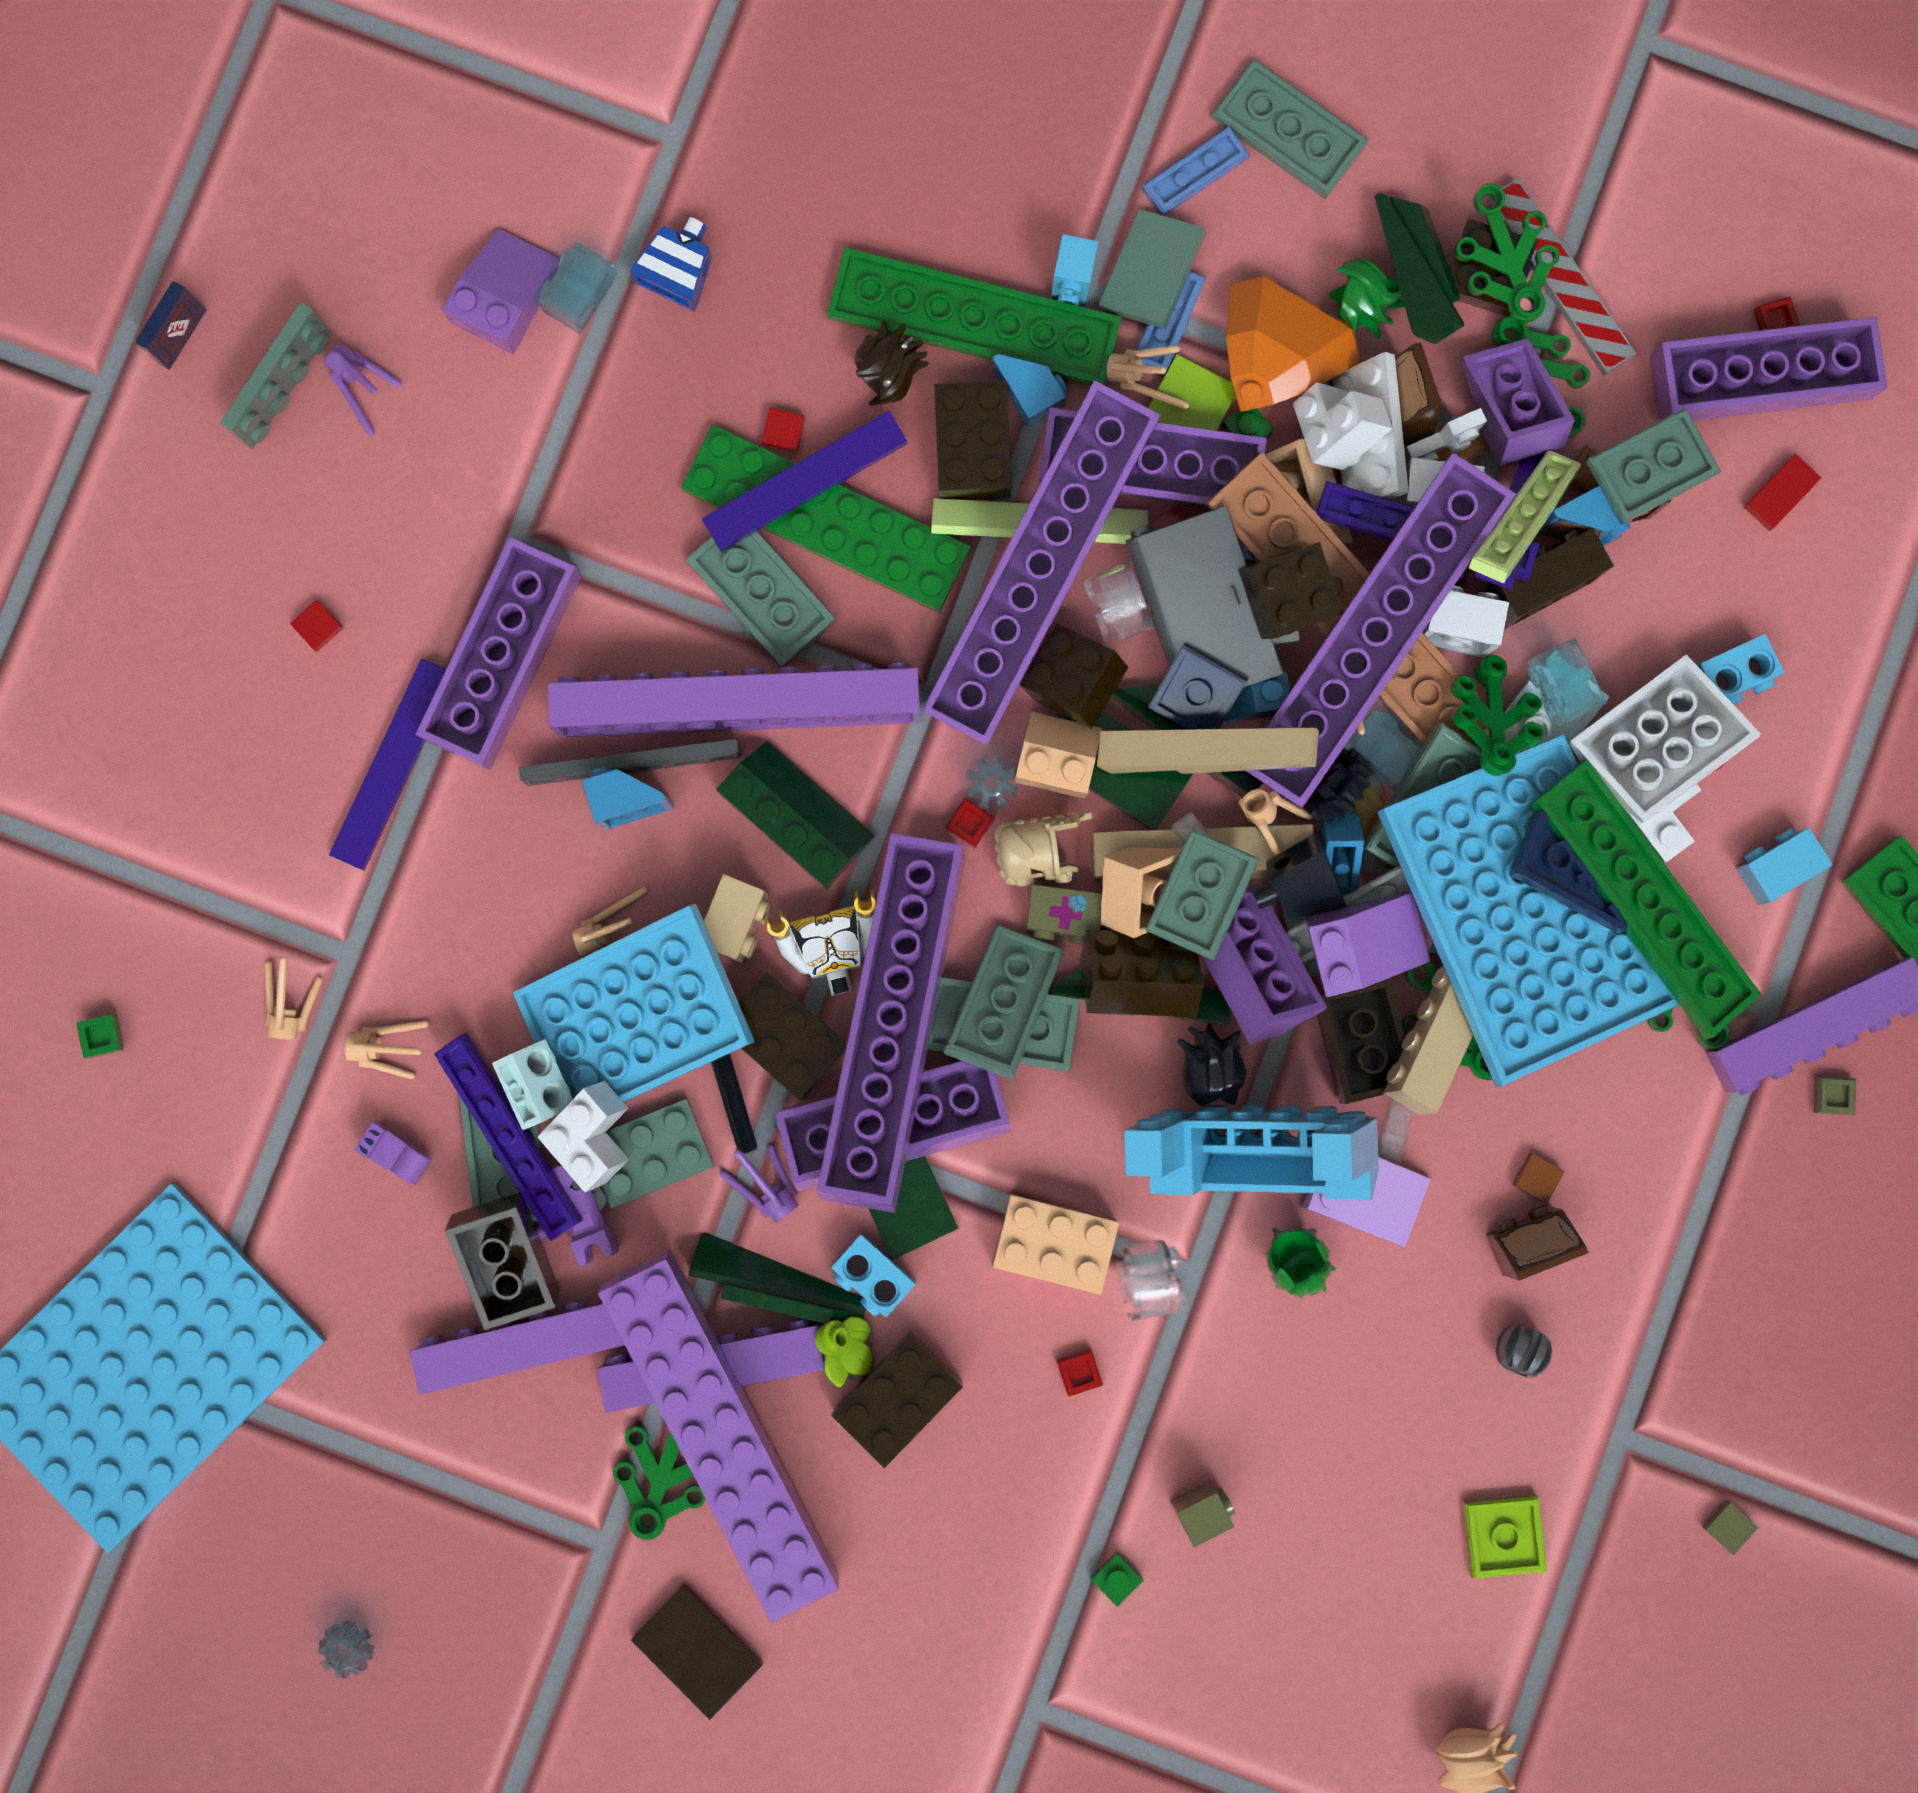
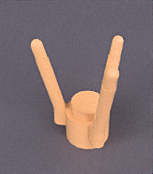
(1127, 369)
(1261, 810)
(592, 937)
(283, 1021)
(366, 1047)

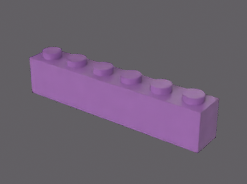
(1817, 1026)
(513, 1346)
(753, 1359)

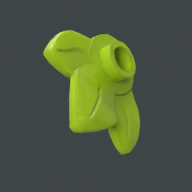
(845, 1348)

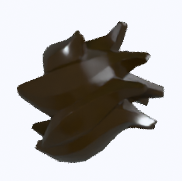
(889, 364)

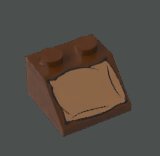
(1417, 395)
(1535, 1242)

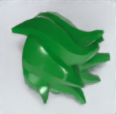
(1366, 295)
(1299, 1261)

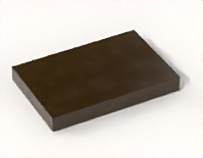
(697, 1651)

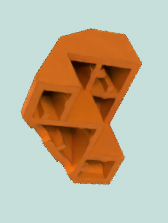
(1282, 343)

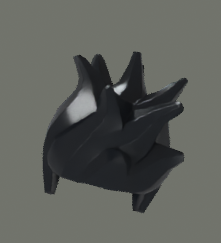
(1212, 1067)

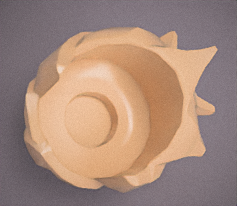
(1475, 1759)

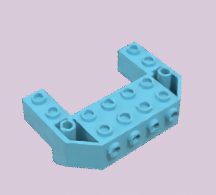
(1188, 1153)

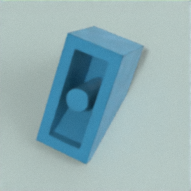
(1030, 387)
(1260, 699)
(1344, 848)

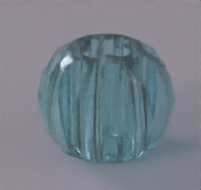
(983, 790)
(343, 1661)

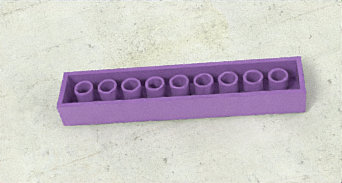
(1041, 562)
(1387, 617)
(734, 701)
(891, 1024)
(719, 1435)

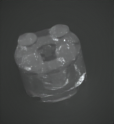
(1120, 602)
(1149, 1279)

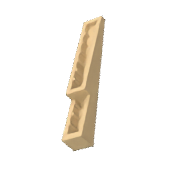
(1207, 750)

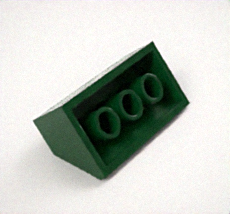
(795, 814)

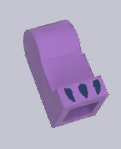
(393, 1152)

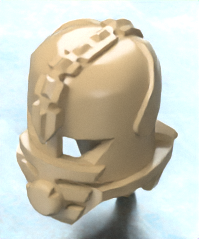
(1034, 846)

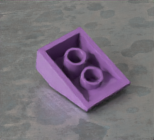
(501, 290)
(1518, 402)
(1367, 942)

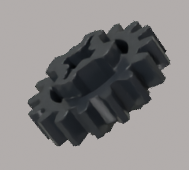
(1340, 787)

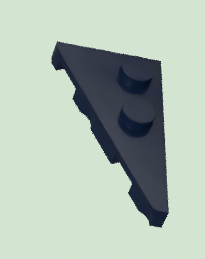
(1555, 871)

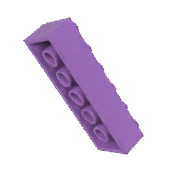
(1769, 370)
(1176, 462)
(499, 653)
(952, 1109)

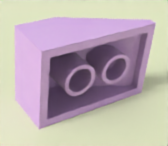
(1388, 1214)

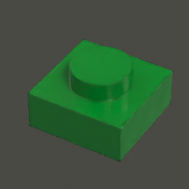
(1248, 423)
(100, 1036)
(1116, 1579)

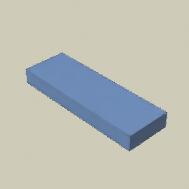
(1195, 171)
(1158, 337)

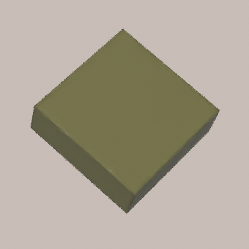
(1835, 1095)
(1730, 1527)

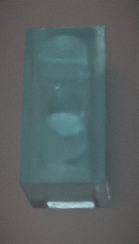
(577, 287)
(1565, 682)
(1385, 748)

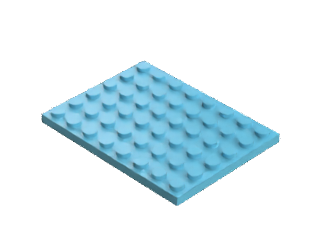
(1521, 963)
(145, 1366)

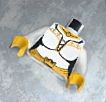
(827, 942)

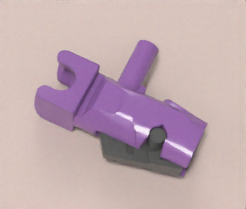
(593, 1227)

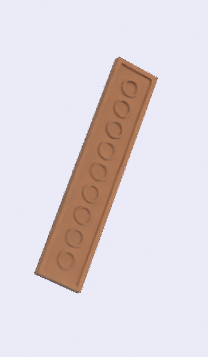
(1275, 519)

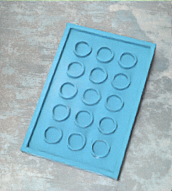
(638, 1009)

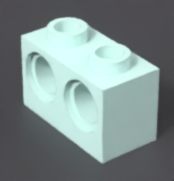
(528, 1086)

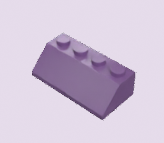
(1263, 974)

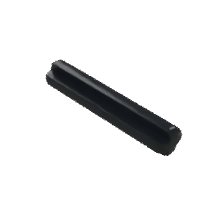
(734, 1104)

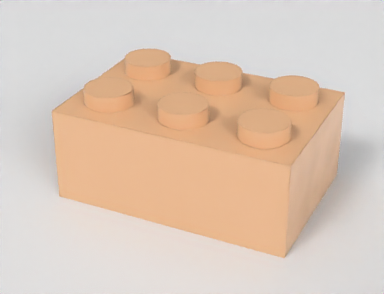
(1055, 1244)

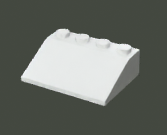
(1664, 739)

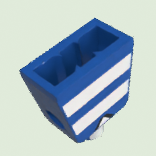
(675, 264)

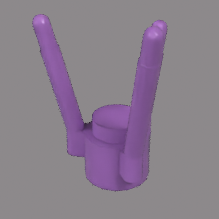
(348, 366)
(777, 1201)

